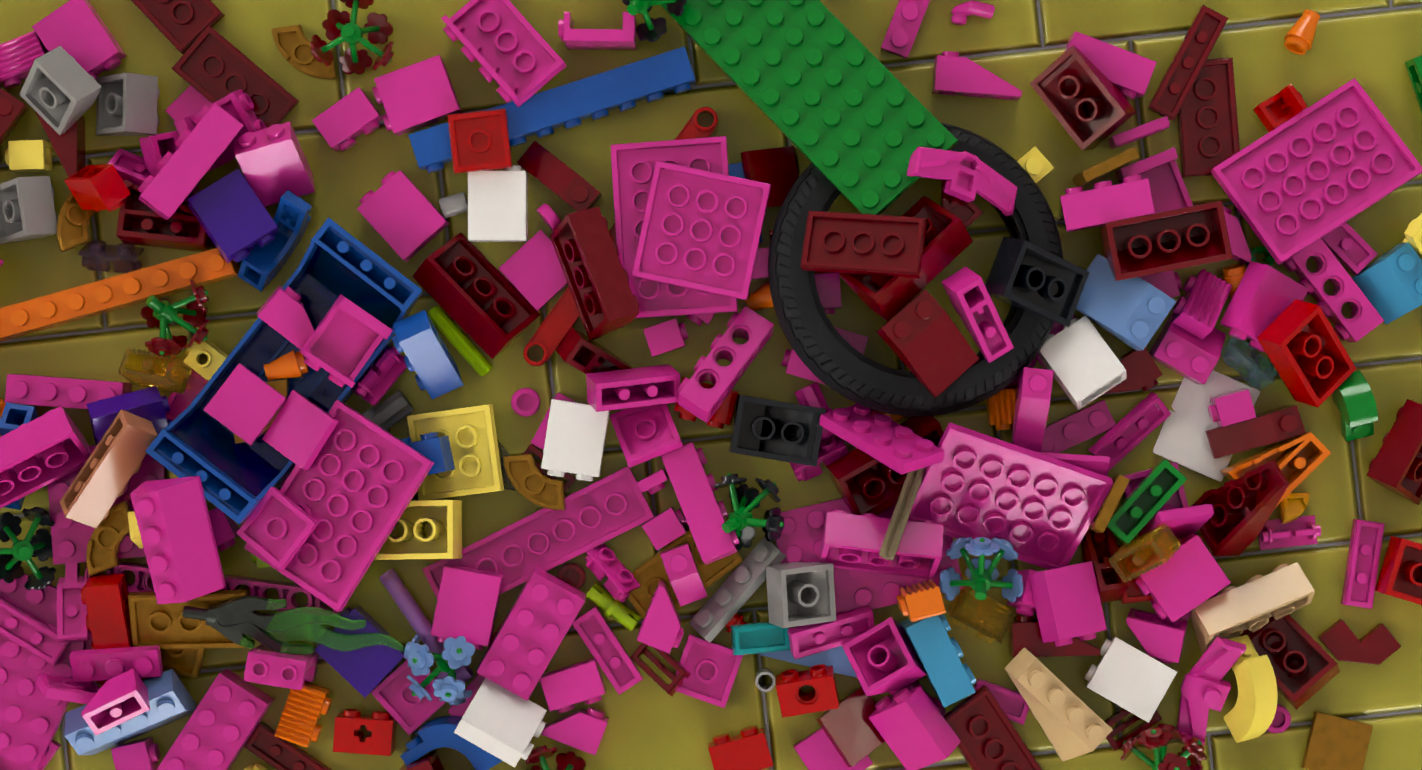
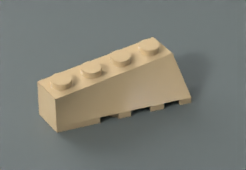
(1251, 604)
(1061, 714)

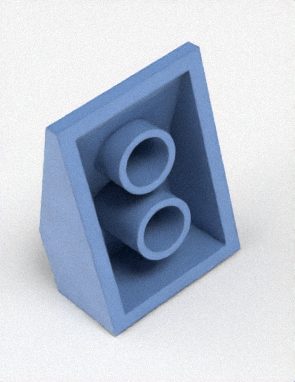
(1124, 308)

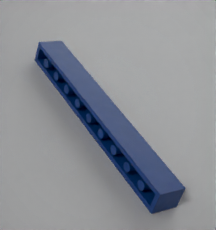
(572, 103)

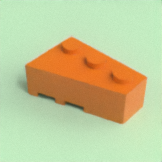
(1294, 456)

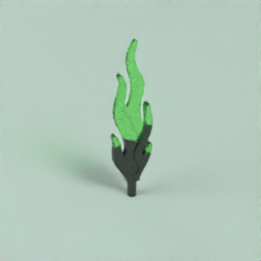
(275, 630)

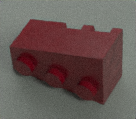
(145, 227)

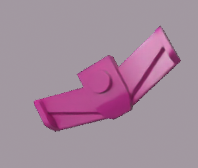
(964, 176)
(1204, 687)

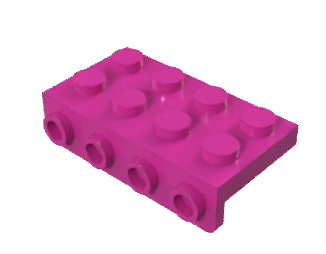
(504, 47)

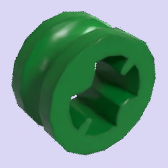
(1268, 259)

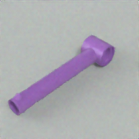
(418, 620)

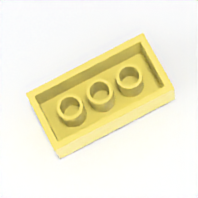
(426, 532)

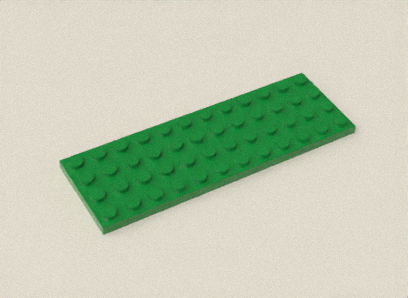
(820, 92)

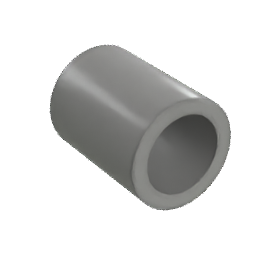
(454, 205)
(765, 688)

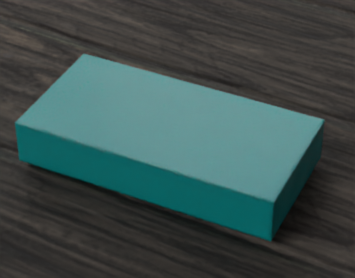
(759, 638)

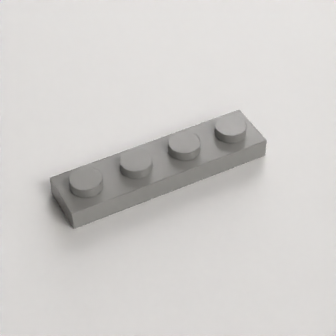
(736, 590)

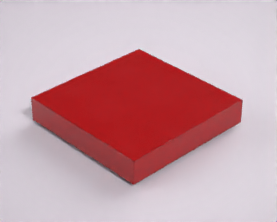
(480, 141)

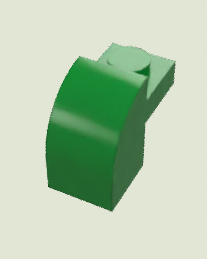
(1356, 406)

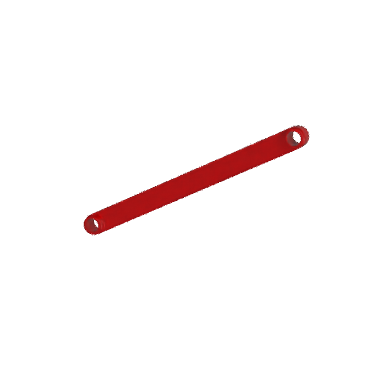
(565, 311)

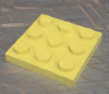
(473, 451)

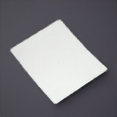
(1184, 433)

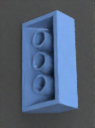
(167, 702)

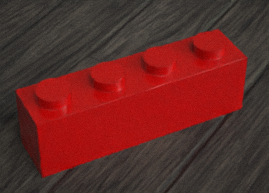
(107, 612)

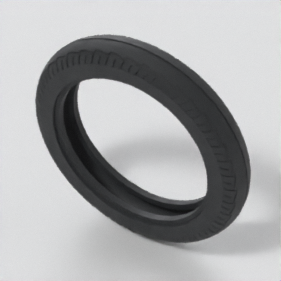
(860, 377)

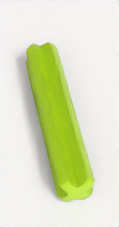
(459, 341)

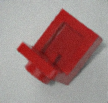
(1280, 107)

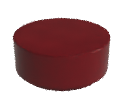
(572, 574)

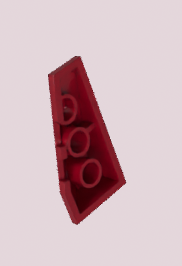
(1242, 508)

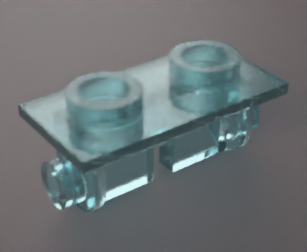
(1256, 371)

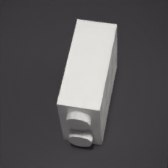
(498, 205)
(1082, 362)
(574, 440)
(1130, 678)
(501, 723)

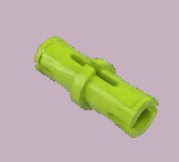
(613, 607)

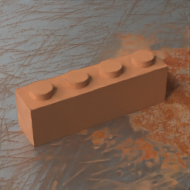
(108, 469)

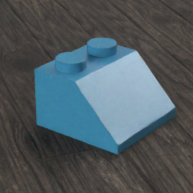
(1393, 282)

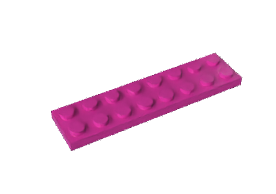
(555, 535)

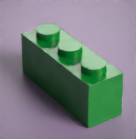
(1145, 501)

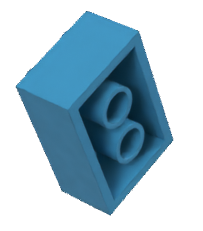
(940, 658)

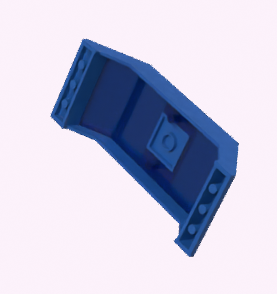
(241, 474)

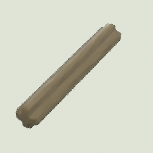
(901, 514)

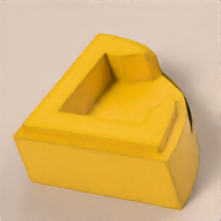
(1293, 506)

